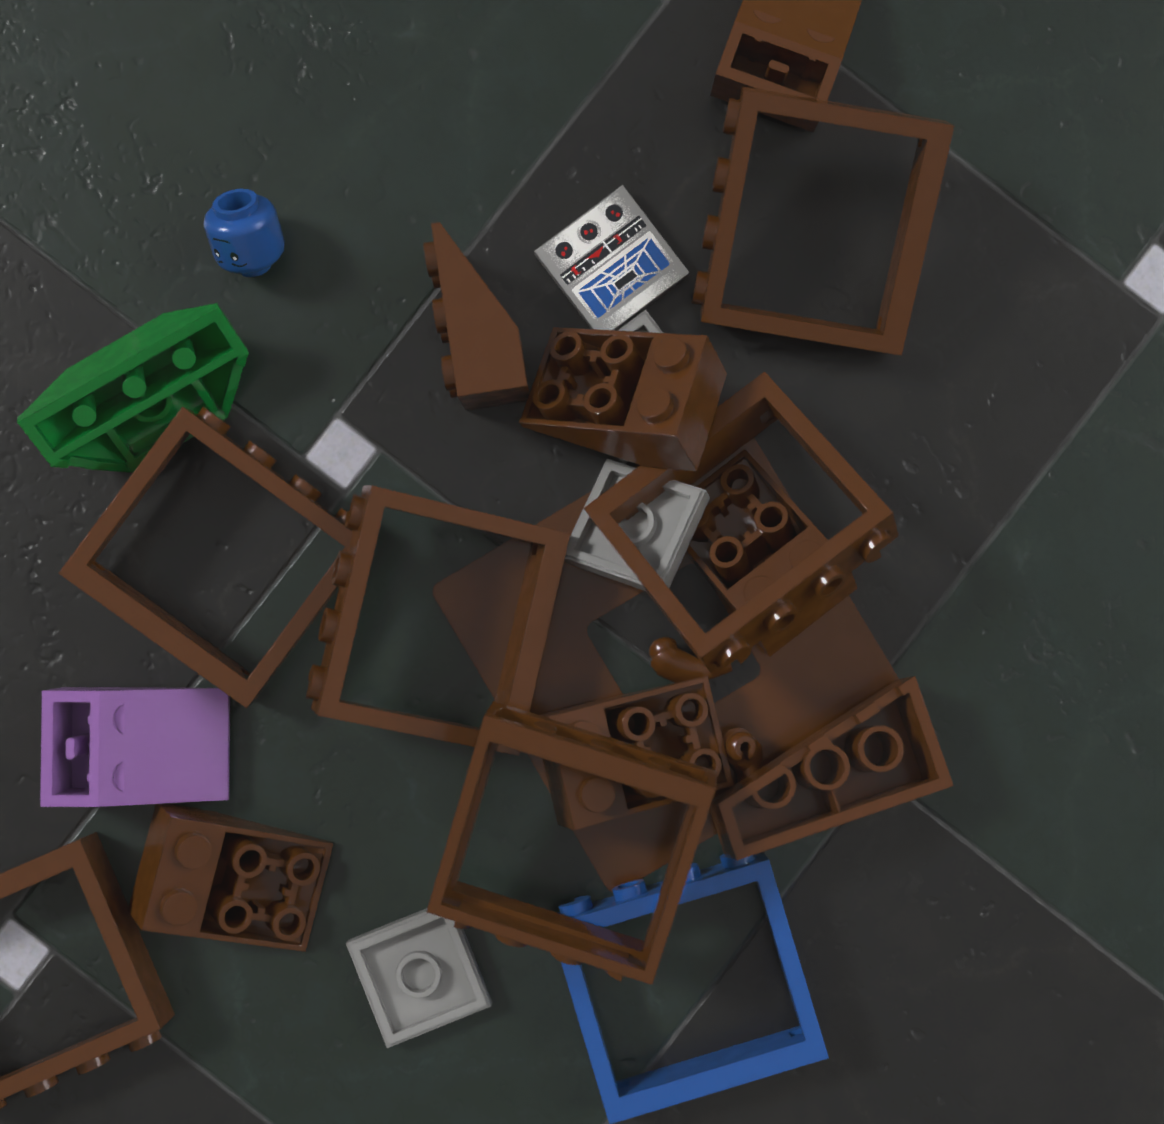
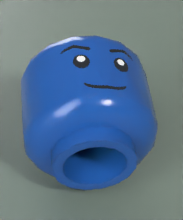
(244, 232)

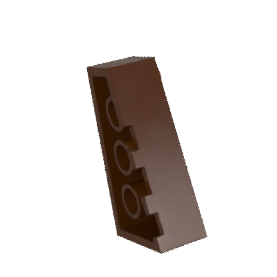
(845, 771)

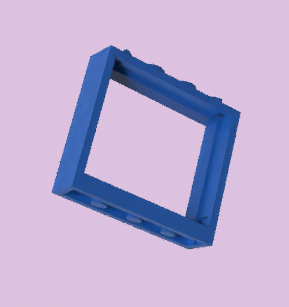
(719, 1068)

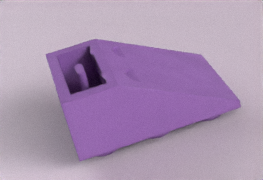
(134, 746)

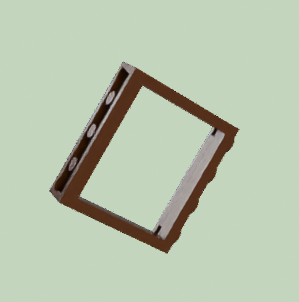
(911, 239)
(352, 573)
(815, 576)
(154, 621)
(526, 924)
(125, 949)

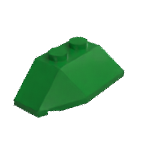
(125, 395)

